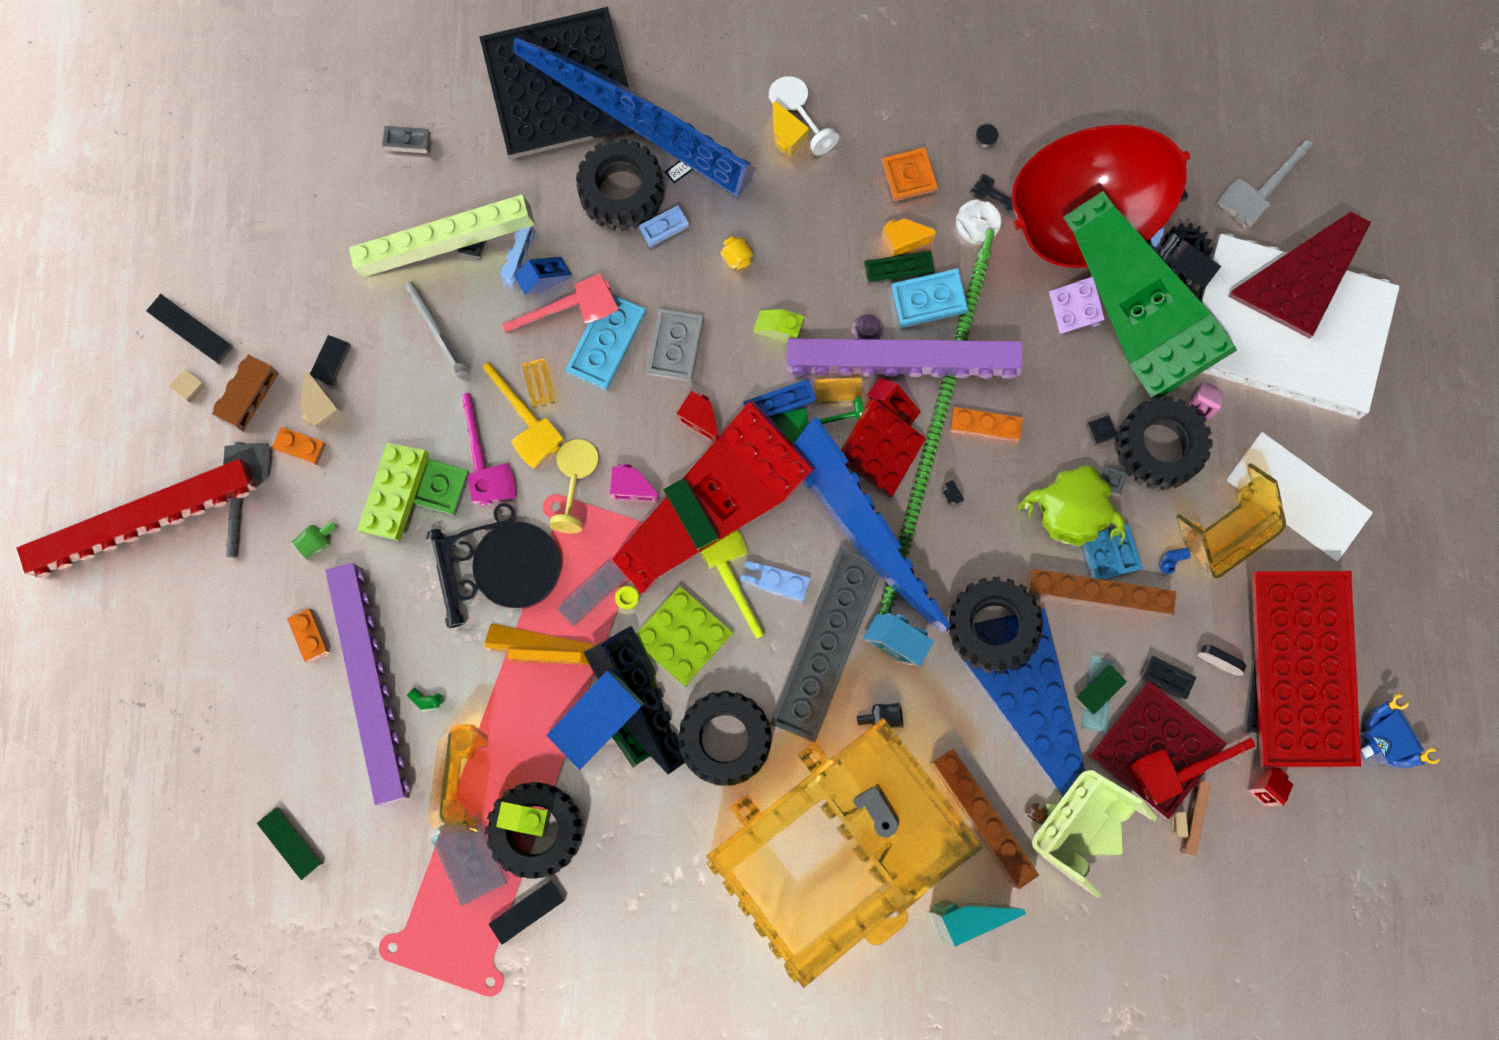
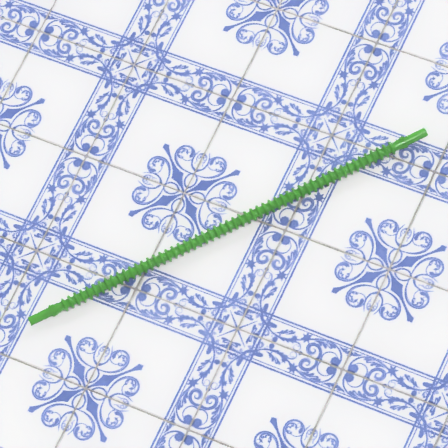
(983, 255)

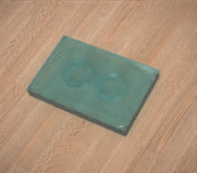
(469, 863)

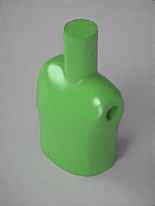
(313, 539)

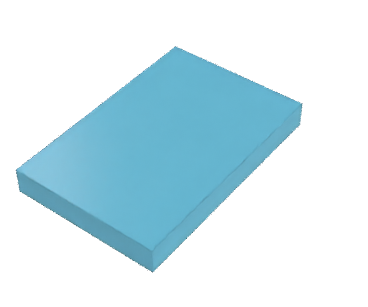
(929, 298)

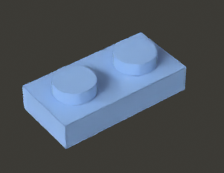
(663, 226)

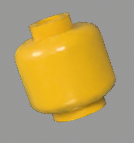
(737, 253)

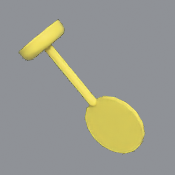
(575, 460)

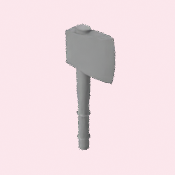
(1249, 204)
(444, 344)

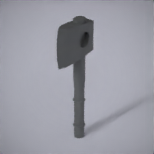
(258, 458)

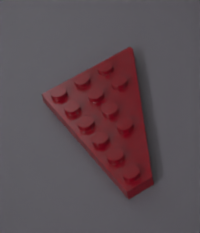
(1305, 279)

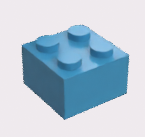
(899, 639)

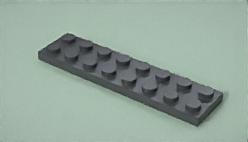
(826, 646)

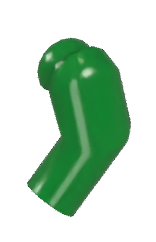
(425, 703)

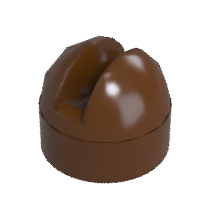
(1036, 814)

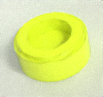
(627, 598)

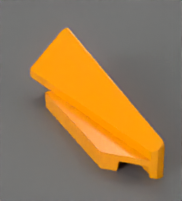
(534, 646)

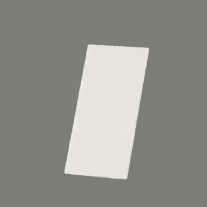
(1309, 500)

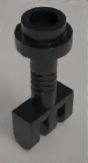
(985, 188)

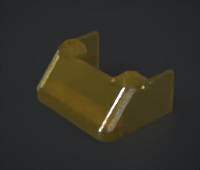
(1241, 531)

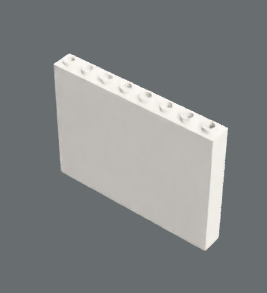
(1330, 369)

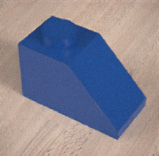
(542, 274)

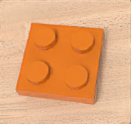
(909, 174)

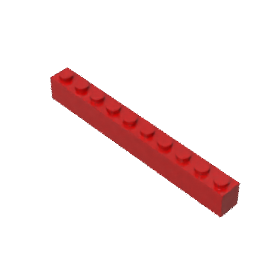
(136, 518)

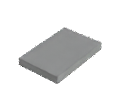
(675, 345)

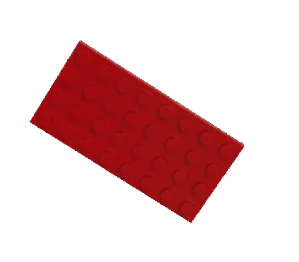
(1306, 669)

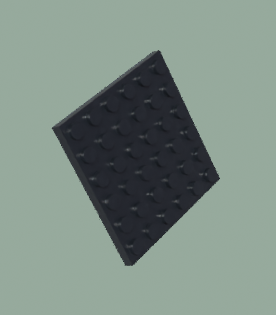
(534, 107)

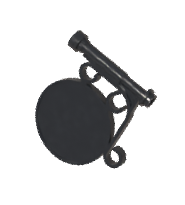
(511, 566)

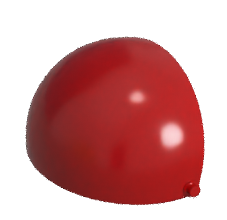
(1130, 163)

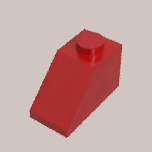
(894, 399)
(698, 414)
(1272, 787)

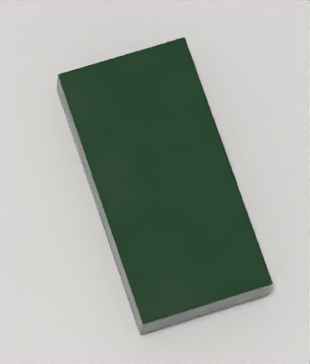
(1100, 689)

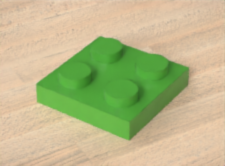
(441, 487)

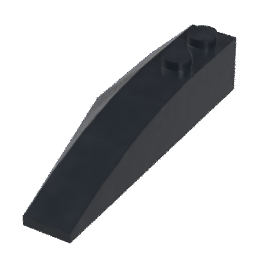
(650, 724)

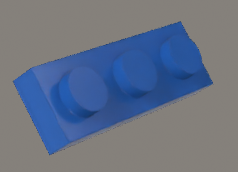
(785, 399)

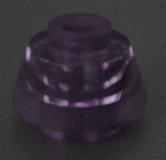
(867, 327)

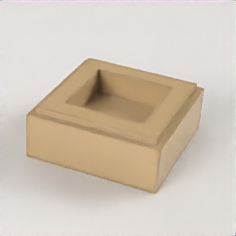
(186, 385)
(1179, 824)

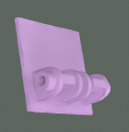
(1077, 305)

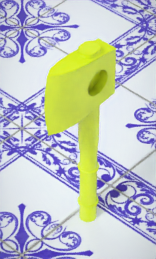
(718, 556)

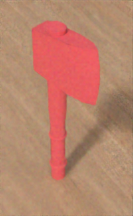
(591, 295)

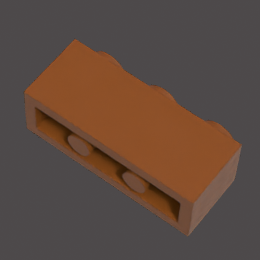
(245, 392)

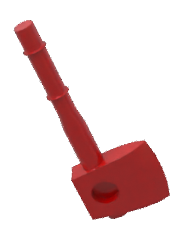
(1161, 780)

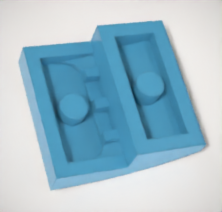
(1109, 558)

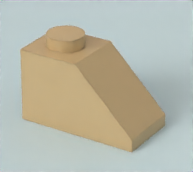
(316, 403)

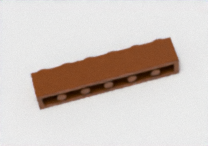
(1101, 593)
(984, 819)

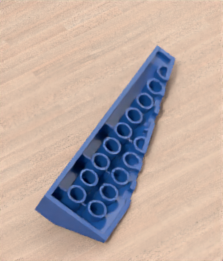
(855, 517)

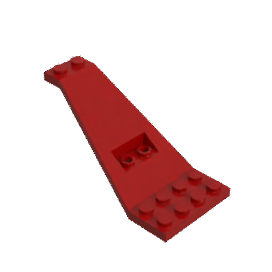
(750, 467)

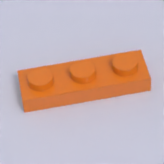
(986, 424)

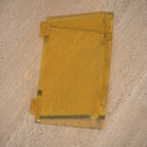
(445, 811)

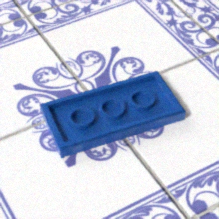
(595, 719)

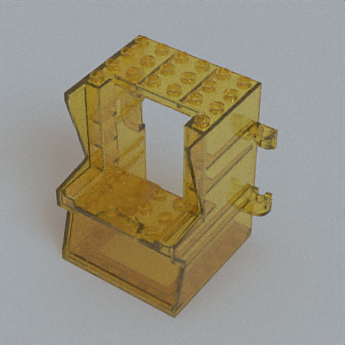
(920, 854)

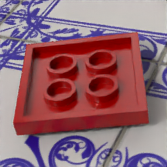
(881, 447)

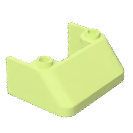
(1079, 819)

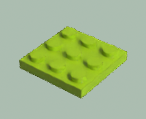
(683, 636)

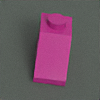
(630, 485)

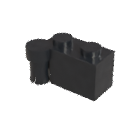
(1188, 261)

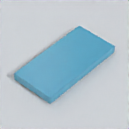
(606, 344)

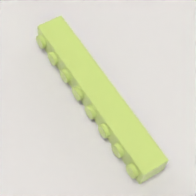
(442, 236)

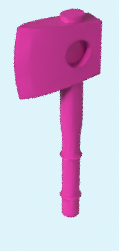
(485, 483)

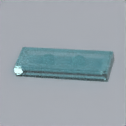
(591, 593)
(1099, 720)

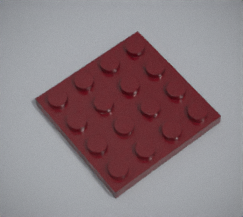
(1148, 726)

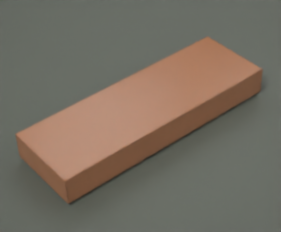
(1195, 818)

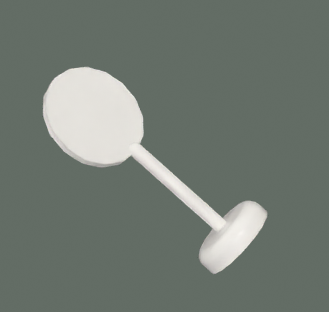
(792, 95)

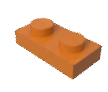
(299, 445)
(307, 635)

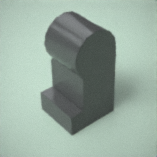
(881, 811)

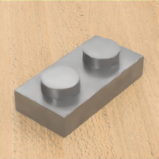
(406, 139)

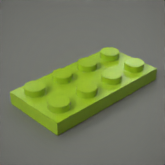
(393, 491)

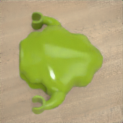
(1076, 507)

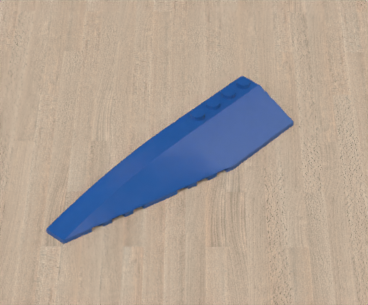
(644, 118)

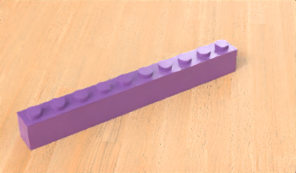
(904, 357)
(367, 684)

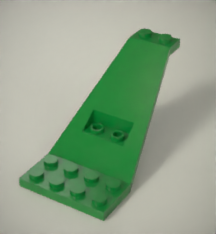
(1169, 337)

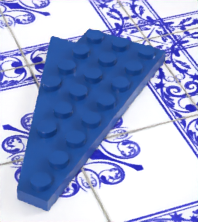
(1034, 702)

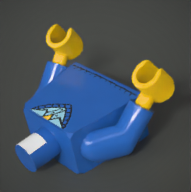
(1392, 739)

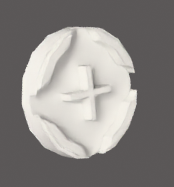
(975, 219)

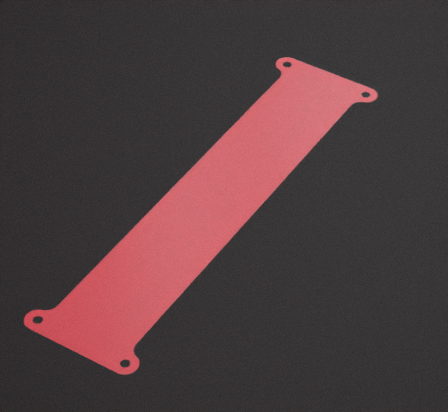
(524, 706)

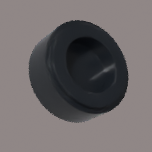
(986, 136)

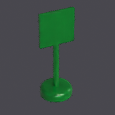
(796, 421)

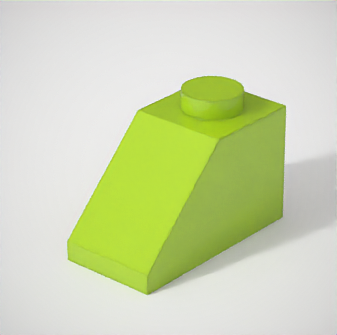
(779, 324)
(523, 819)

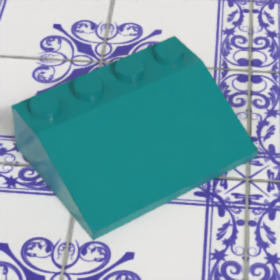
(964, 920)

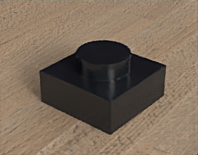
(1101, 430)
(952, 494)

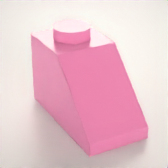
(1206, 399)

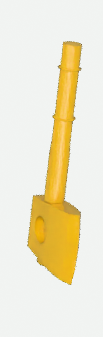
(540, 438)

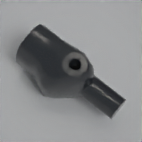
(890, 712)

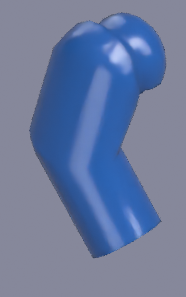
(1172, 557)

